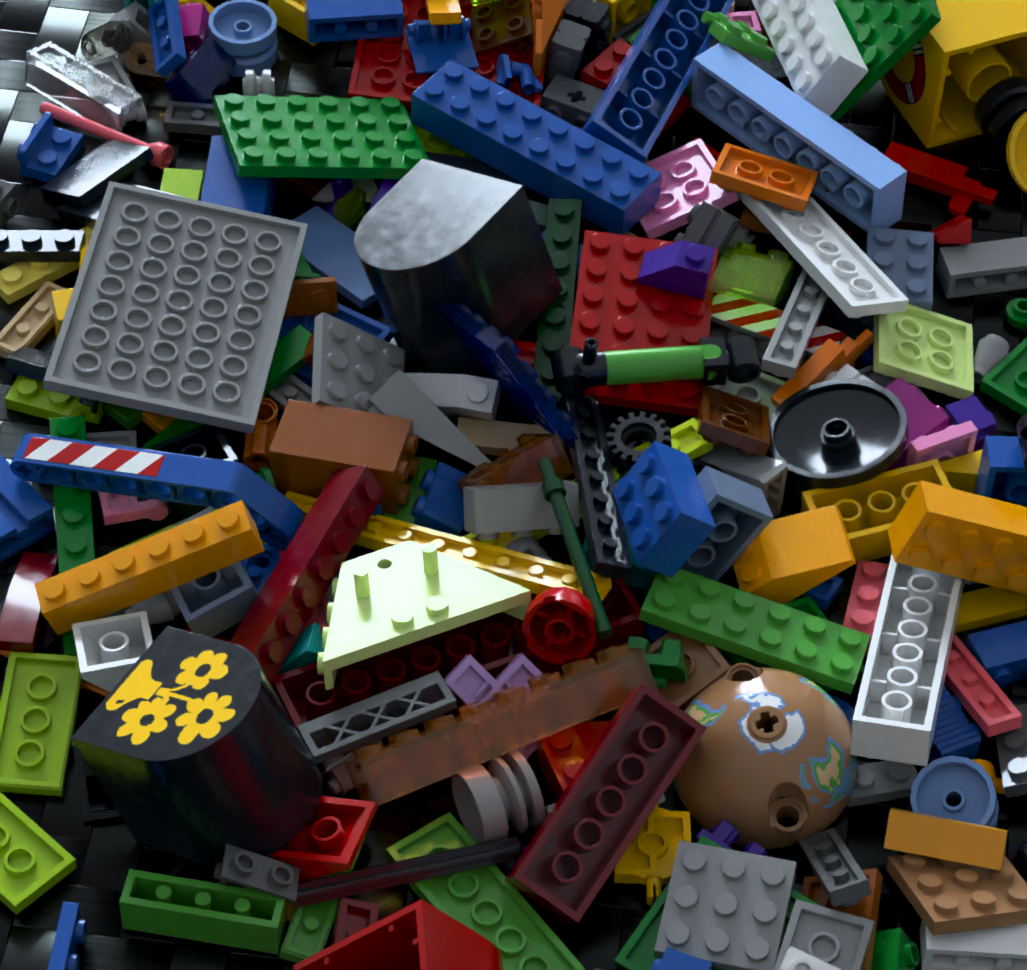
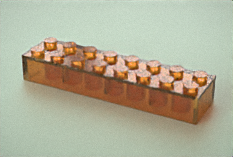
(499, 726)

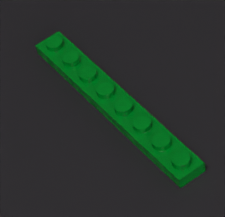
(72, 516)

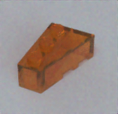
(520, 463)

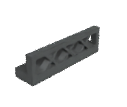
(377, 717)

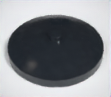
(838, 433)

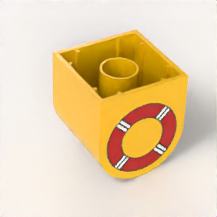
(956, 64)

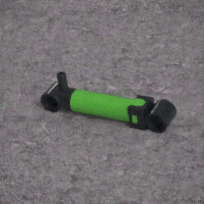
(709, 361)

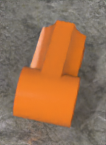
(258, 444)

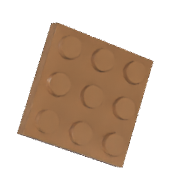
(960, 895)

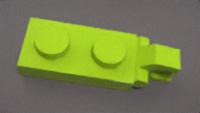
(30, 398)

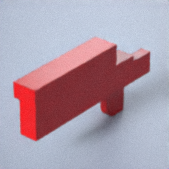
(941, 177)

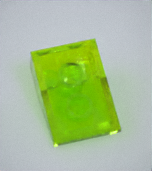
(753, 274)

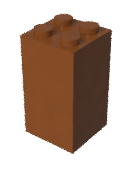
(324, 438)

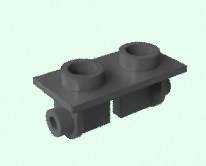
(257, 872)

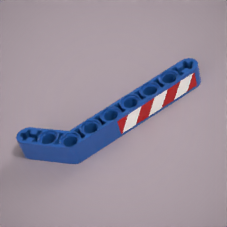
(158, 477)

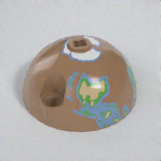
(743, 771)

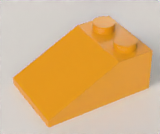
(795, 555)

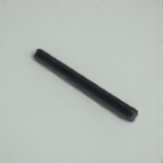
(408, 871)

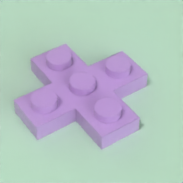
(472, 683)

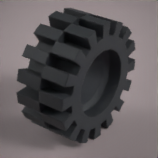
(633, 430)

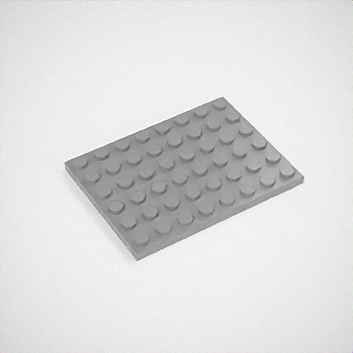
(177, 308)

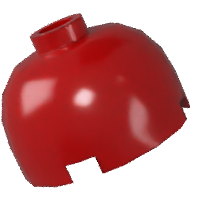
(560, 625)

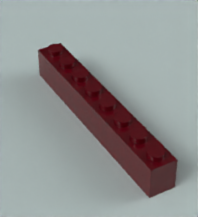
(308, 567)

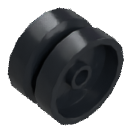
(1000, 109)

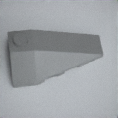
(404, 399)

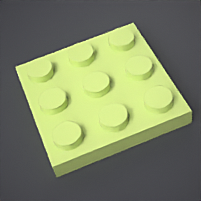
(925, 350)

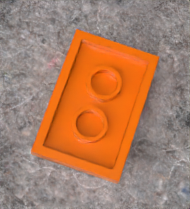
(764, 177)

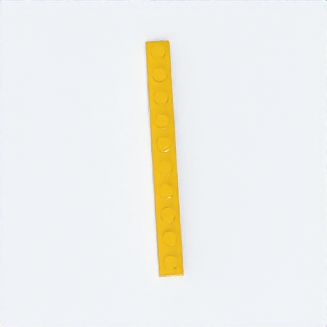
(517, 567)

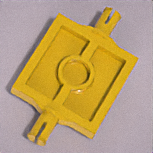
(653, 851)

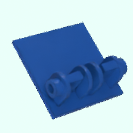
(436, 44)

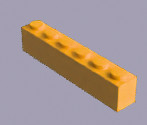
(149, 567)

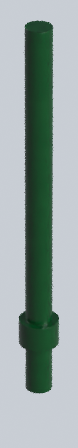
(555, 492)

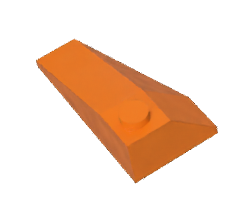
(546, 19)

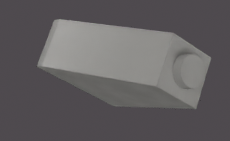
(755, 470)

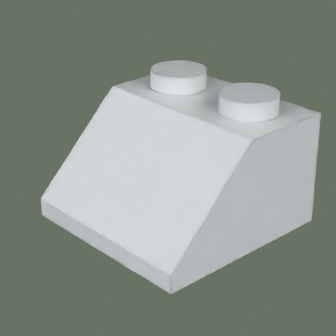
(111, 647)

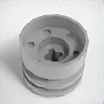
(498, 798)

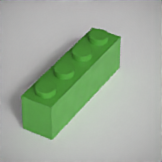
(203, 911)

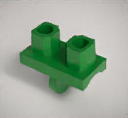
(665, 665)

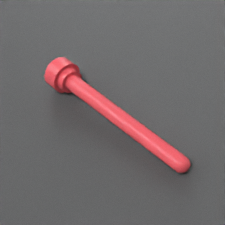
(161, 151)

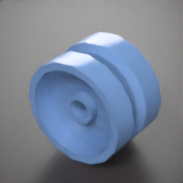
(246, 33)
(956, 780)

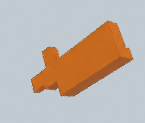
(822, 362)

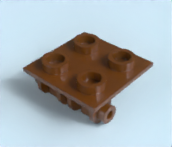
(502, 24)

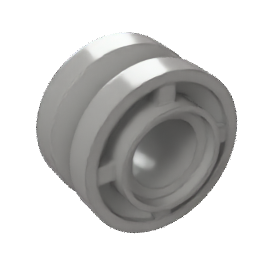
(256, 85)

